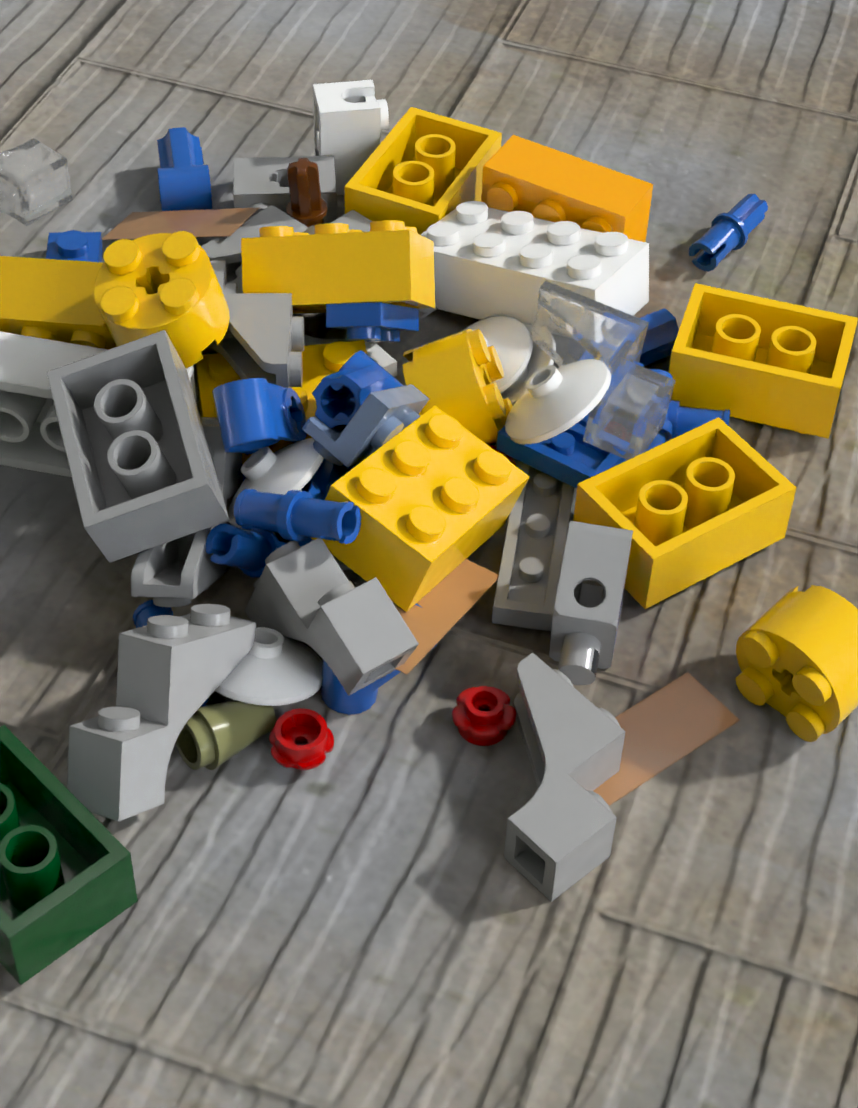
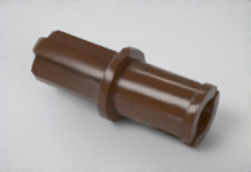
(305, 193)

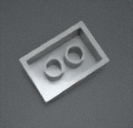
(136, 447)

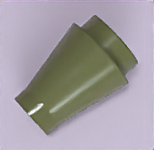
(222, 731)

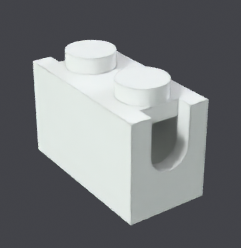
(347, 125)

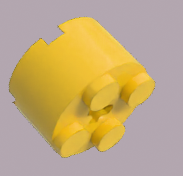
(162, 286)
(461, 381)
(803, 660)

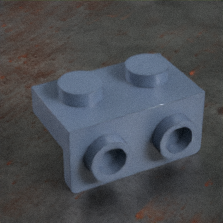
(374, 424)

